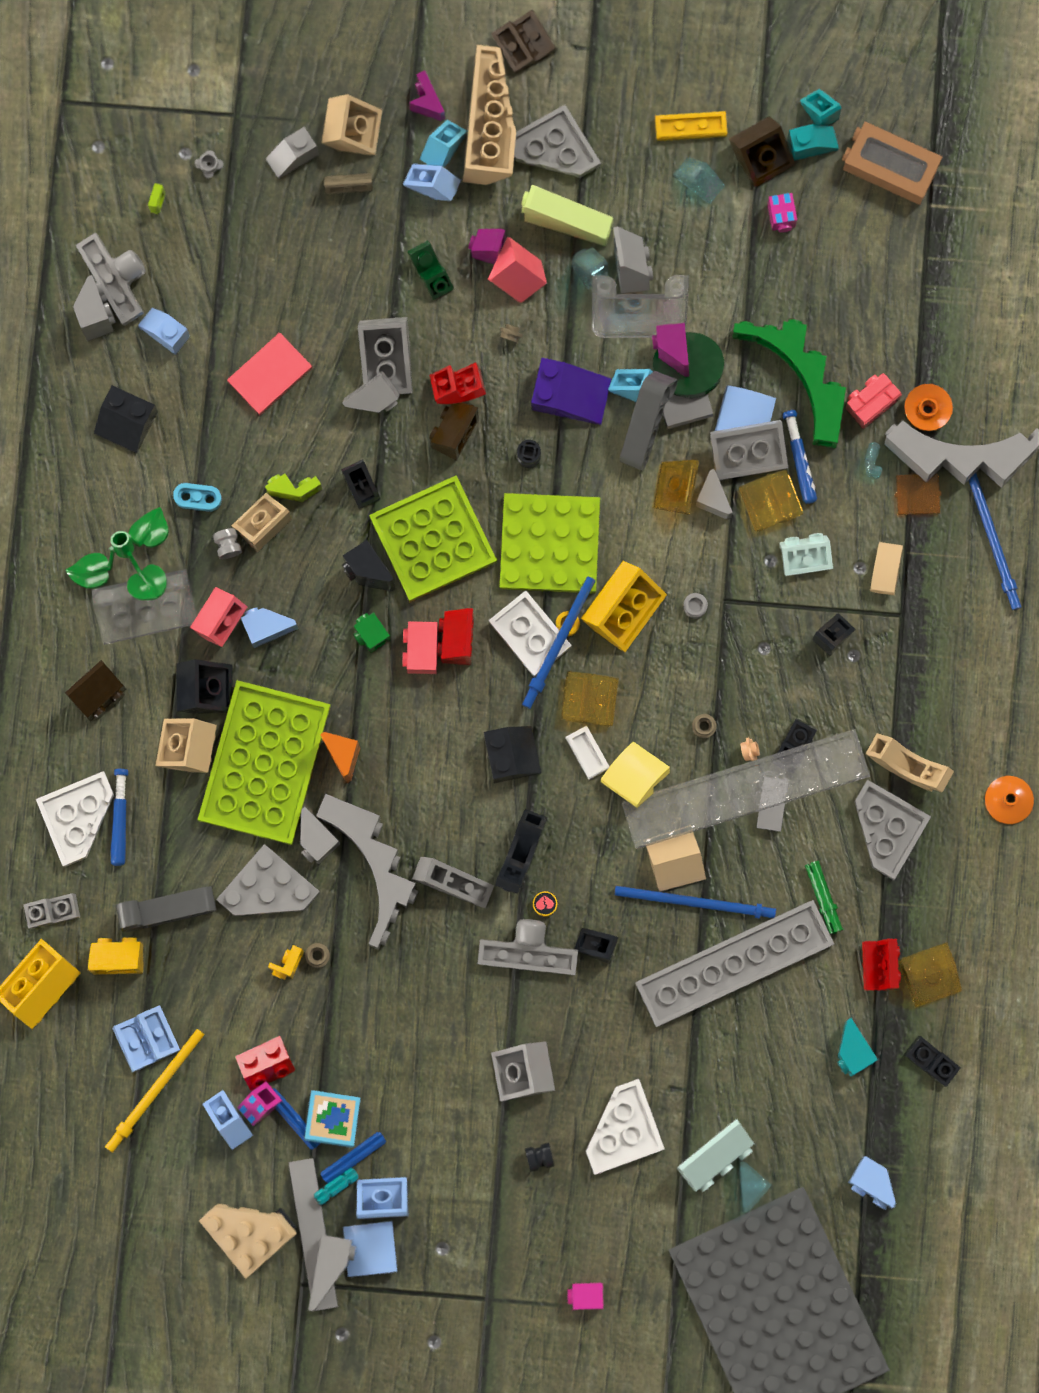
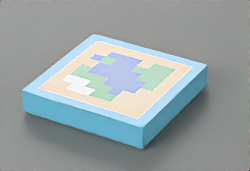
(332, 1118)

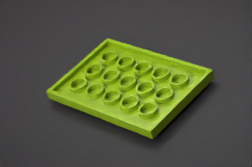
(264, 762)

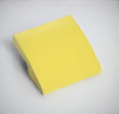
(635, 774)

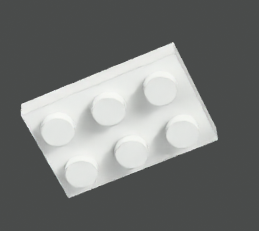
(527, 631)

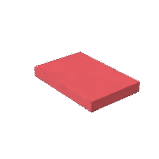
(269, 374)

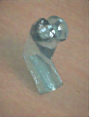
(870, 460)

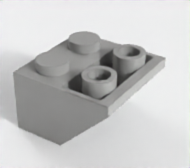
(92, 313)

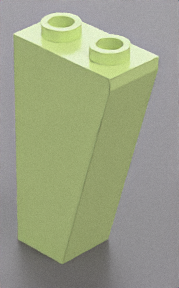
(565, 216)

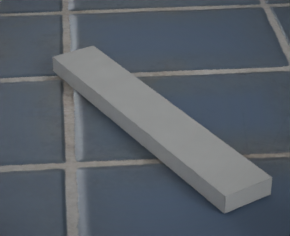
(310, 1221)

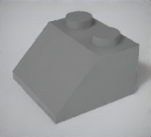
(631, 261)
(523, 1071)

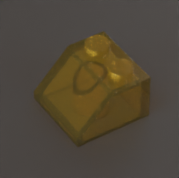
(930, 974)

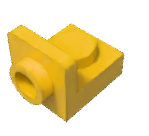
(291, 960)

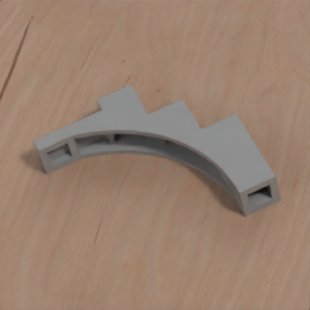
(360, 828)

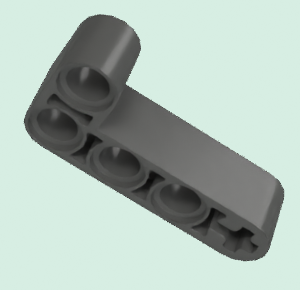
(646, 417)
(165, 909)

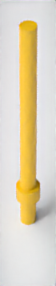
(125, 1129)

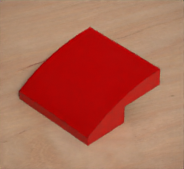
(457, 386)

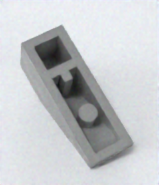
(452, 881)
(331, 1263)

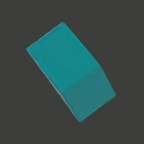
(821, 108)

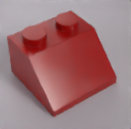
(457, 636)

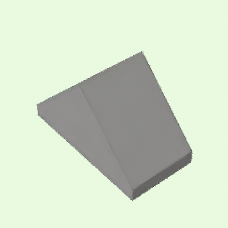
(713, 497)

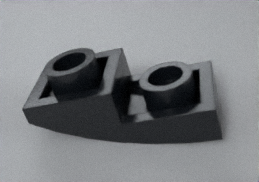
(798, 735)
(932, 1061)

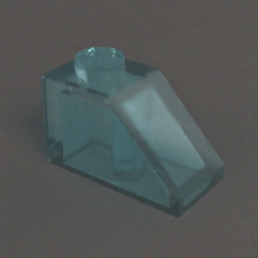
(589, 264)

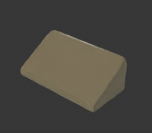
(348, 183)

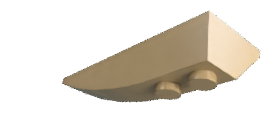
(490, 124)

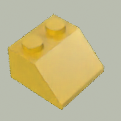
(116, 957)

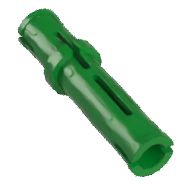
(824, 898)

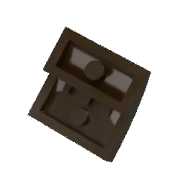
(524, 41)

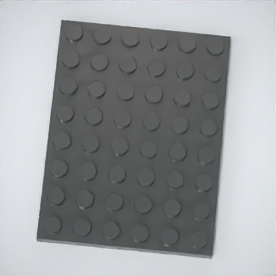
(778, 1302)

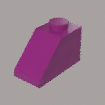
(487, 244)
(672, 346)

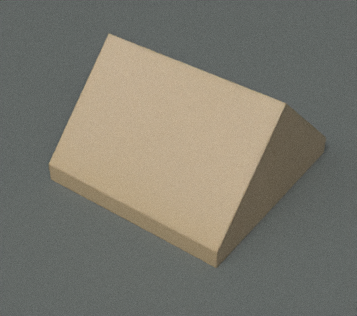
(262, 521)
(676, 862)

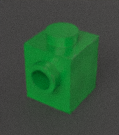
(370, 632)

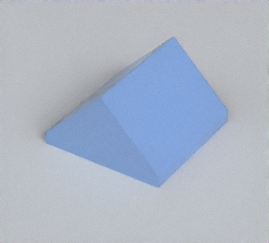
(382, 1198)

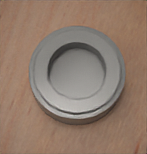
(695, 605)

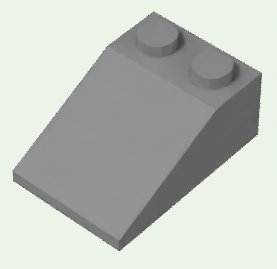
(386, 349)

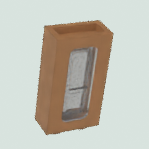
(891, 162)

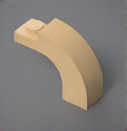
(908, 765)

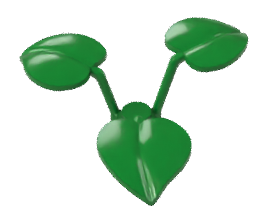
(147, 583)

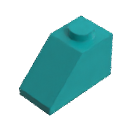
(811, 141)
(854, 1050)

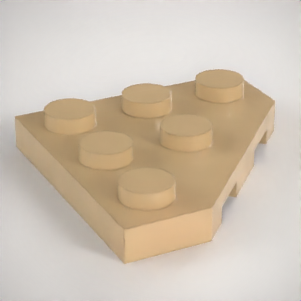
(247, 1235)

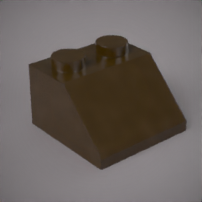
(762, 151)
(454, 429)
(96, 691)

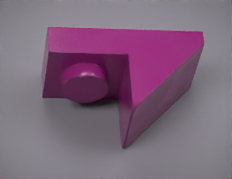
(429, 103)

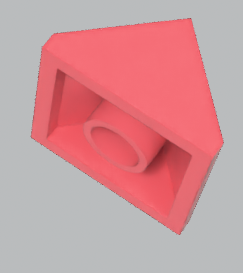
(517, 271)

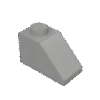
(292, 153)
(373, 395)
(315, 838)

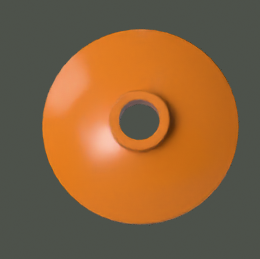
(936, 399)
(1000, 808)

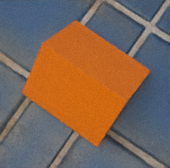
(343, 752)

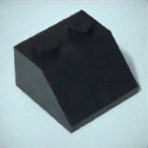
(125, 419)
(367, 568)
(204, 686)
(512, 753)

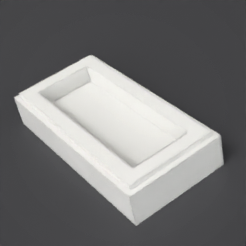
(587, 752)

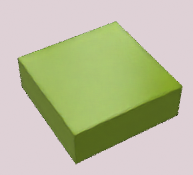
(156, 199)

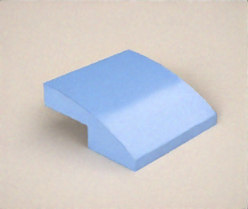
(744, 408)
(146, 1038)
(374, 1249)

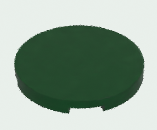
(705, 367)

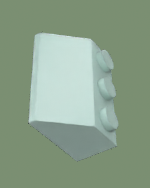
(716, 1156)

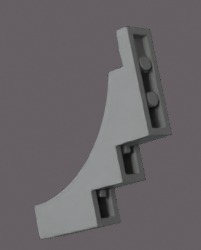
(928, 455)

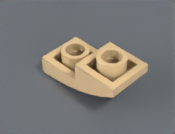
(886, 568)

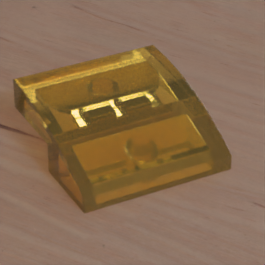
(771, 500)
(589, 698)

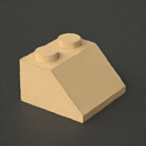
(351, 125)
(186, 745)

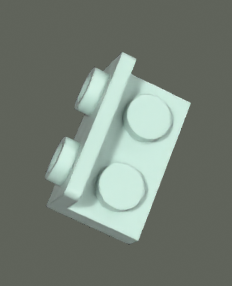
(806, 554)

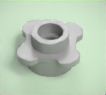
(207, 157)

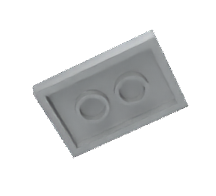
(749, 450)

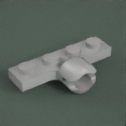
(114, 276)
(528, 951)

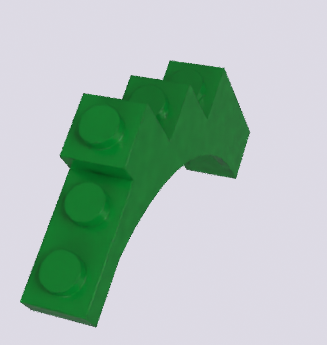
(788, 344)

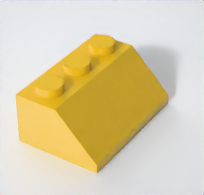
(624, 606)
(37, 983)

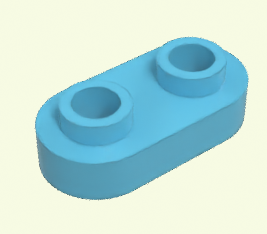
(198, 497)

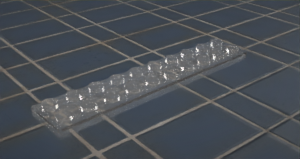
(747, 789)

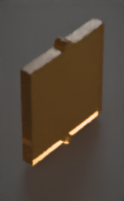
(916, 495)

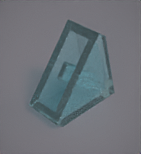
(699, 178)
(752, 1186)

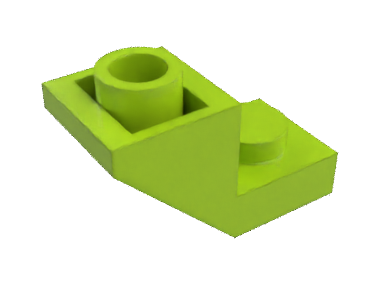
(282, 487)

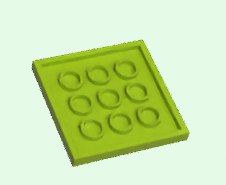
(433, 538)
(549, 542)

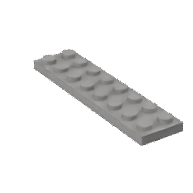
(734, 963)

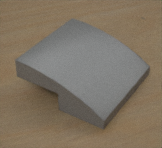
(686, 410)

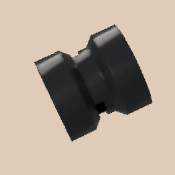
(526, 457)
(539, 1157)

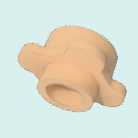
(750, 750)

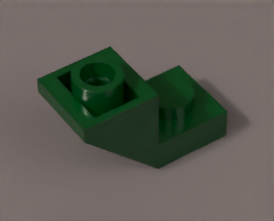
(430, 270)

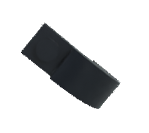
(521, 851)

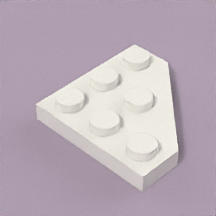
(76, 815)
(624, 1130)

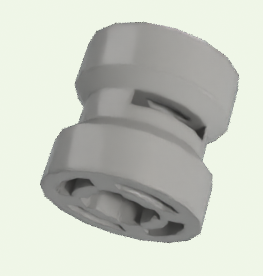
(227, 543)

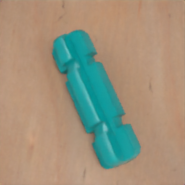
(336, 1186)

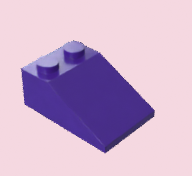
(570, 392)

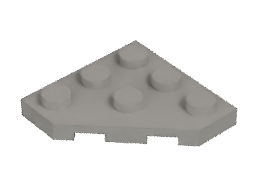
(556, 145)
(888, 827)
(267, 887)

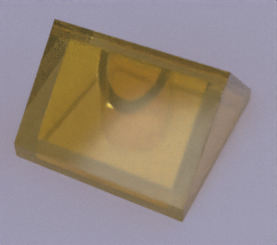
(676, 486)

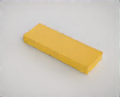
(691, 126)

